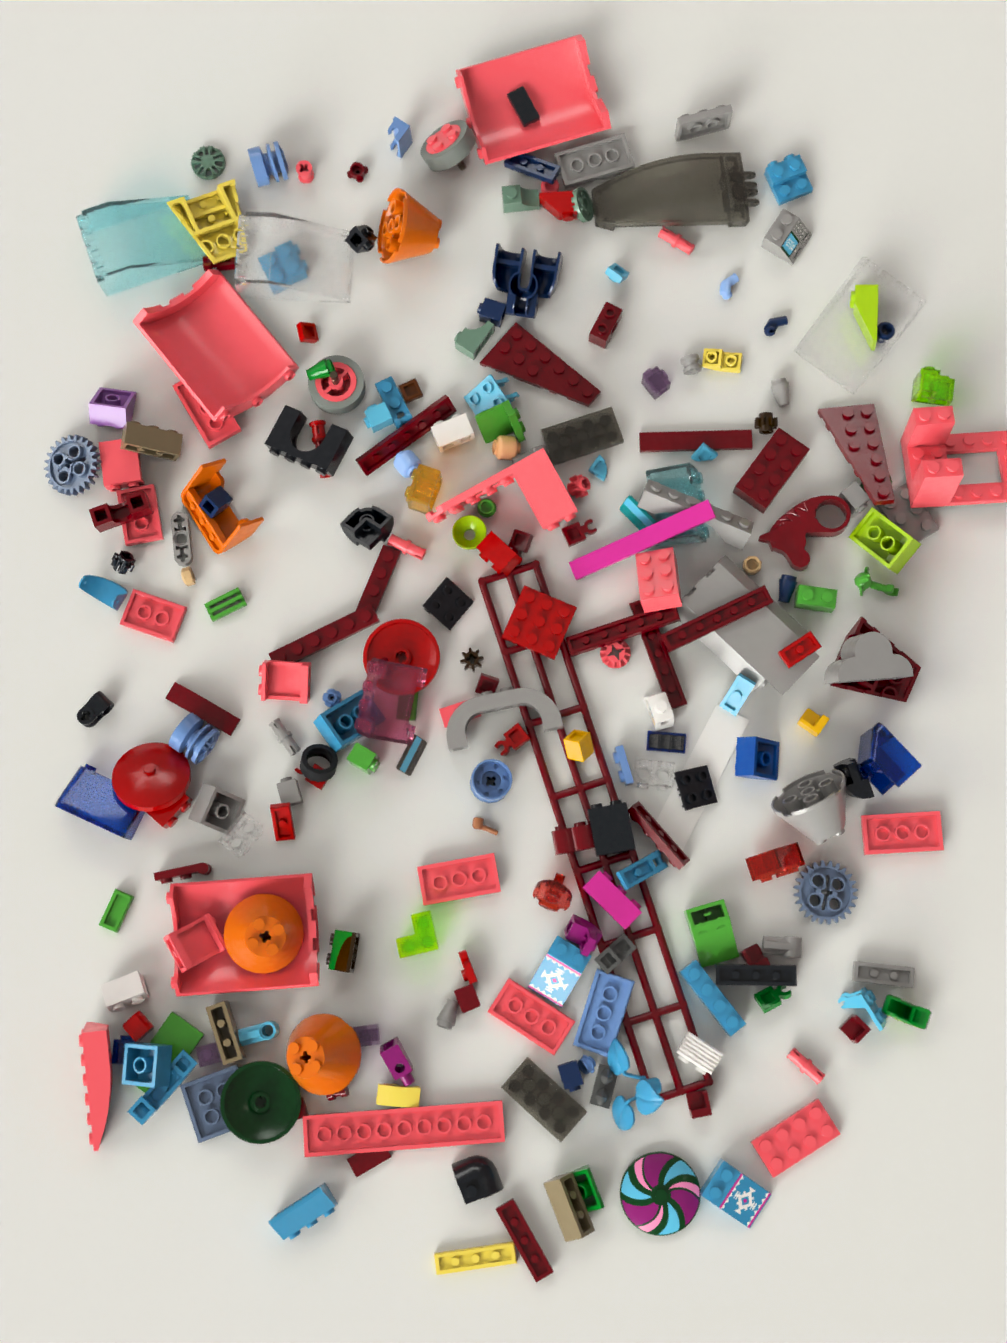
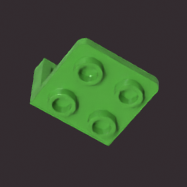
(500, 421)

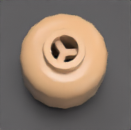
(505, 447)

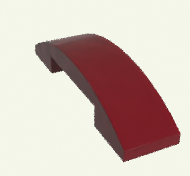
(203, 708)

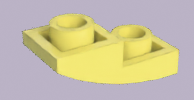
(722, 361)
(398, 1095)

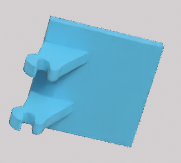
(488, 394)
(864, 999)

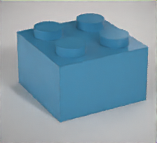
(147, 1064)

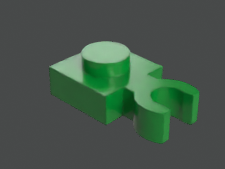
(770, 998)

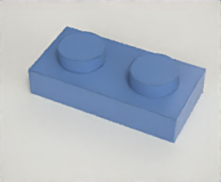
(620, 757)

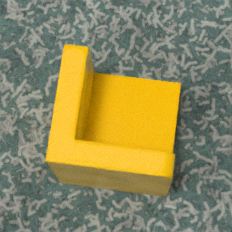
(812, 722)
(578, 745)

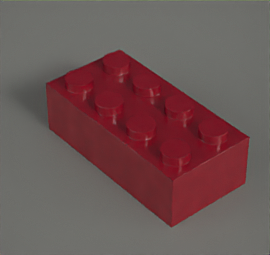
(771, 470)

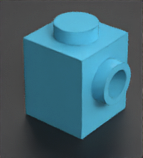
(377, 417)

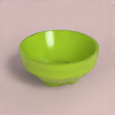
(468, 523)

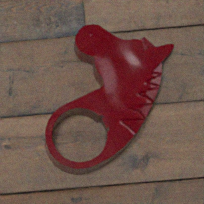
(791, 529)

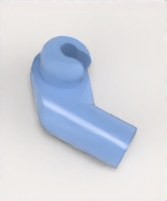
(725, 286)

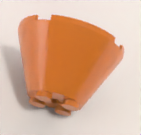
(406, 229)
(256, 916)
(323, 1054)

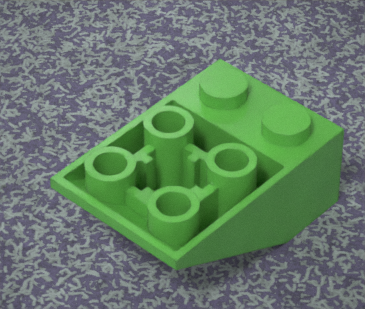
(712, 933)

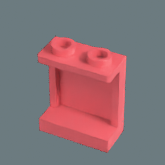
(119, 466)
(285, 680)
(195, 942)

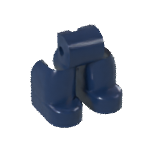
(508, 275)

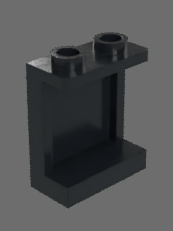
(611, 828)

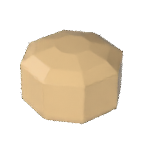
(751, 565)
(188, 576)

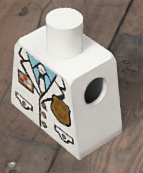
(660, 711)

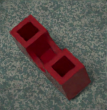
(110, 516)

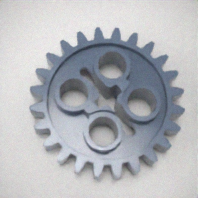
(72, 465)
(843, 896)

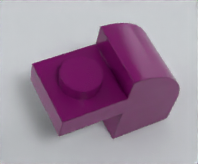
(583, 933)

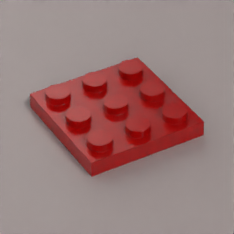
(539, 622)

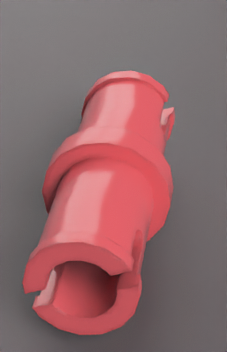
(676, 240)
(406, 547)
(805, 1065)

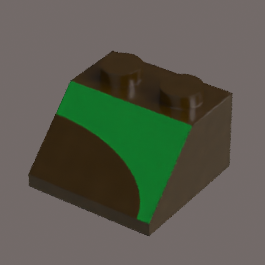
(343, 951)

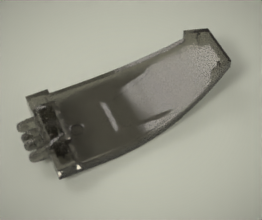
(678, 193)

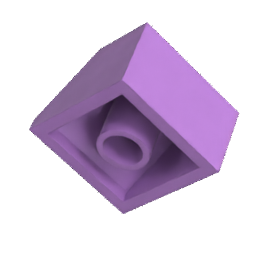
(112, 407)

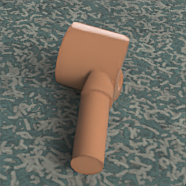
(478, 824)

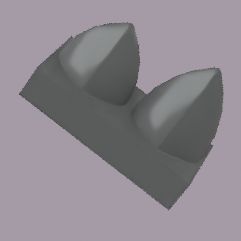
(603, 1087)

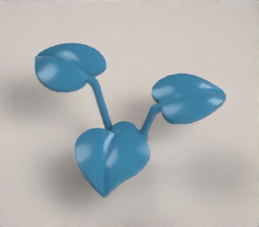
(647, 1090)

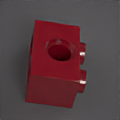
(605, 325)

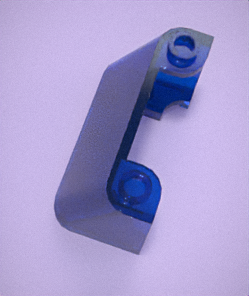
(94, 800)

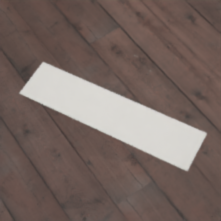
(714, 750)

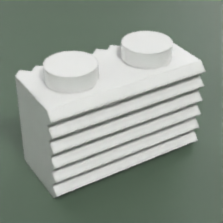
(699, 1053)

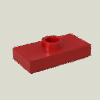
(799, 649)
(282, 821)

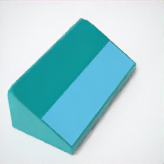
(636, 515)

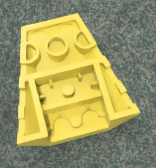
(212, 220)

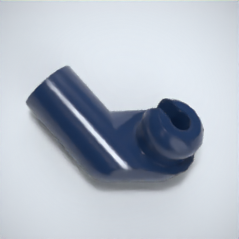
(773, 323)

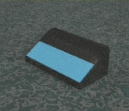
(411, 756)

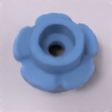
(331, 692)
(586, 1064)

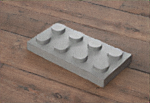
(594, 161)

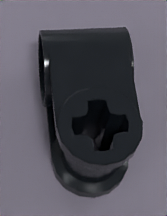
(96, 708)

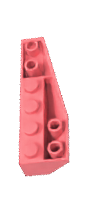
(98, 1077)

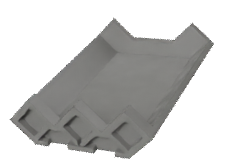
(753, 641)

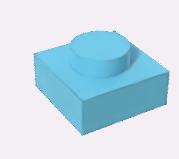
(616, 273)

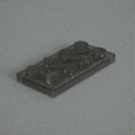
(582, 436)
(544, 1099)

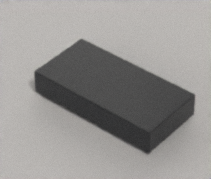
(523, 106)

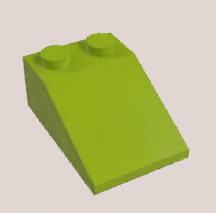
(865, 310)
(884, 540)

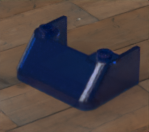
(884, 759)

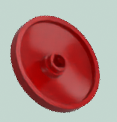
(404, 643)
(151, 777)

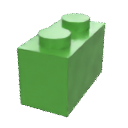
(815, 598)
(364, 759)

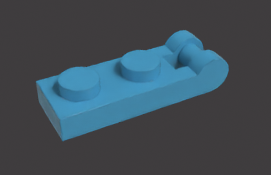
(391, 396)
(641, 870)

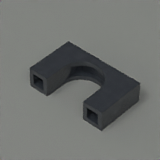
(324, 458)

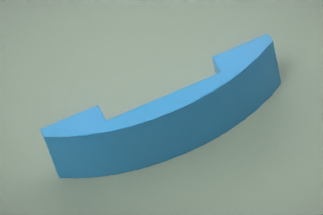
(156, 1097)

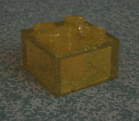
(424, 489)

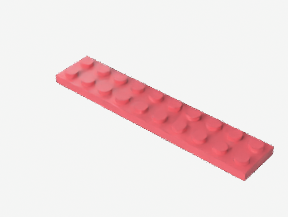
(403, 1128)

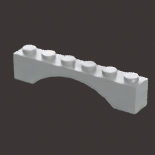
(662, 499)

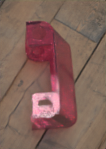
(389, 700)

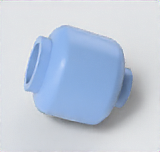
(405, 463)

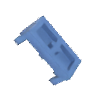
(402, 136)

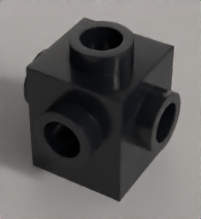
(361, 238)

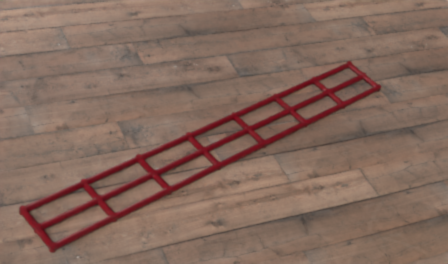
(604, 861)

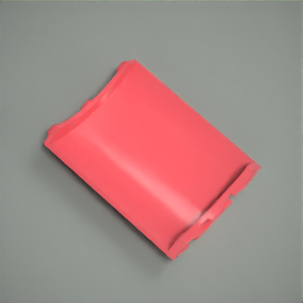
(557, 86)
(217, 347)
(218, 898)

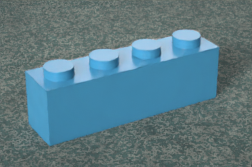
(712, 998)

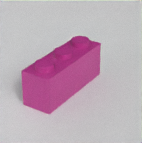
(612, 899)

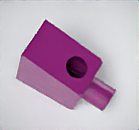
(393, 1054)

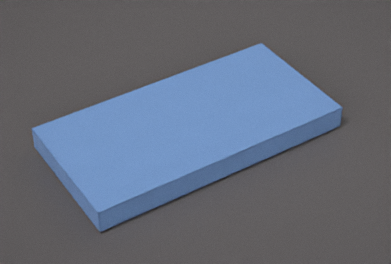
(603, 1012)

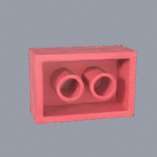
(658, 580)

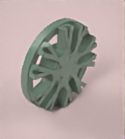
(208, 162)
(583, 204)

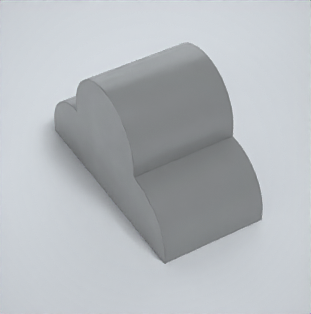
(867, 659)

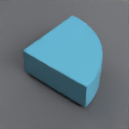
(704, 453)
(599, 468)

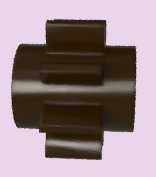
(766, 423)
(467, 657)

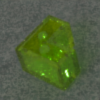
(932, 388)
(423, 940)

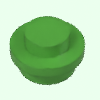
(486, 508)

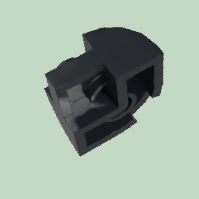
(367, 526)
(855, 784)
(476, 1178)

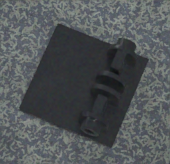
(447, 603)
(695, 787)

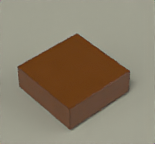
(410, 391)

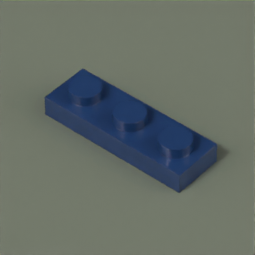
(534, 167)

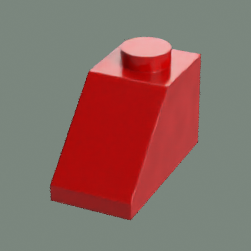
(559, 204)

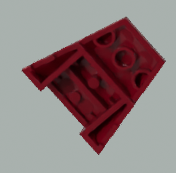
(891, 689)

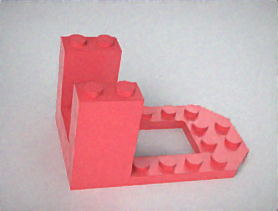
(932, 476)
(538, 483)

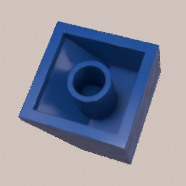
(757, 758)

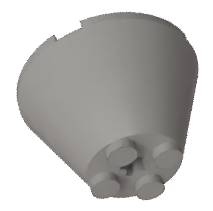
(814, 805)

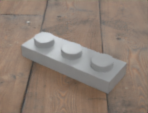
(883, 974)

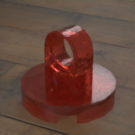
(553, 894)

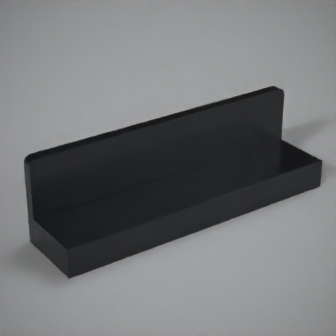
(756, 975)

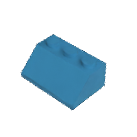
(304, 1212)

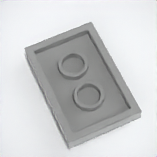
(703, 122)
(914, 521)

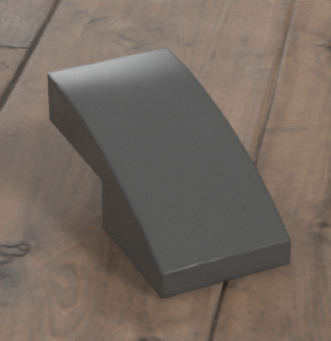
(615, 953)

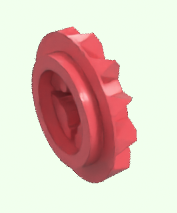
(612, 661)

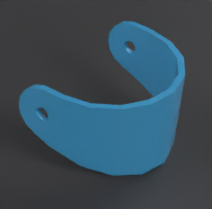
(104, 590)

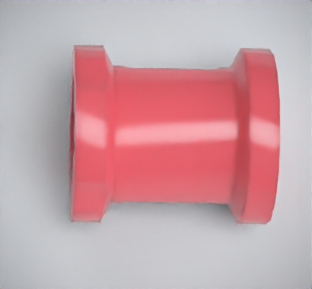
(305, 171)

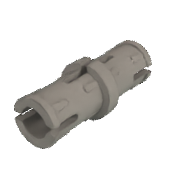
(284, 737)

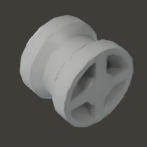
(691, 364)

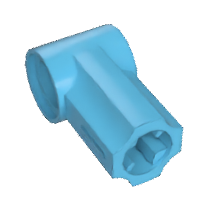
(257, 1033)

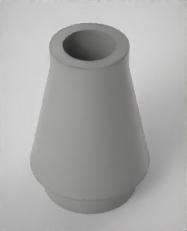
(781, 391)
(448, 1015)

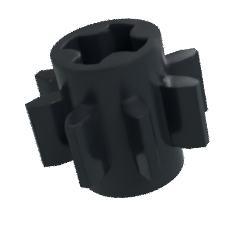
(123, 562)

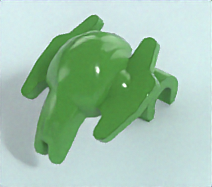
(864, 581)

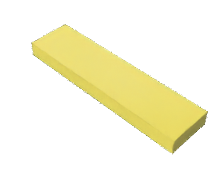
(475, 1258)

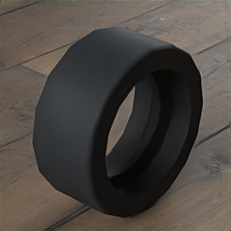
(316, 774)

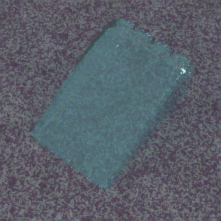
(136, 242)

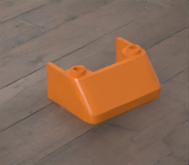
(224, 529)

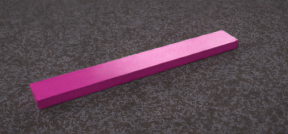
(642, 539)

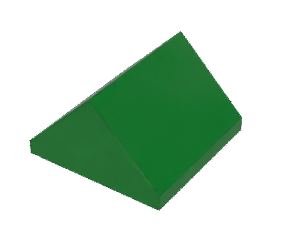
(588, 1188)

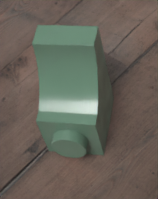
(519, 199)
(473, 340)

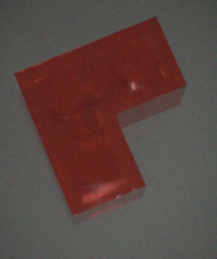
(775, 862)

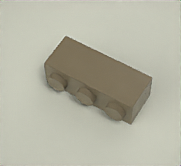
(151, 440)
(225, 1032)
(569, 1207)

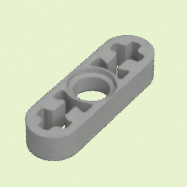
(177, 552)

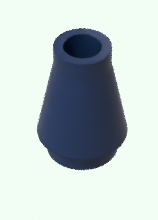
(885, 332)
(786, 587)

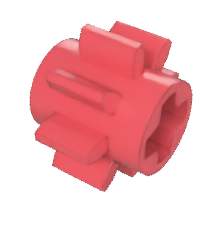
(578, 486)

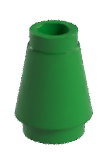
(320, 370)

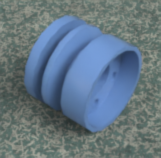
(268, 164)
(194, 738)
(491, 769)

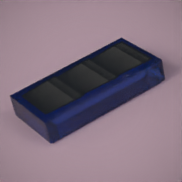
(666, 742)

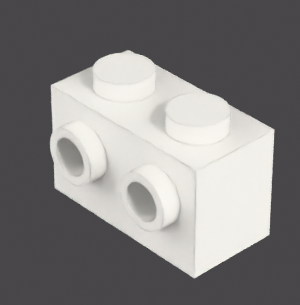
(452, 432)
(124, 991)

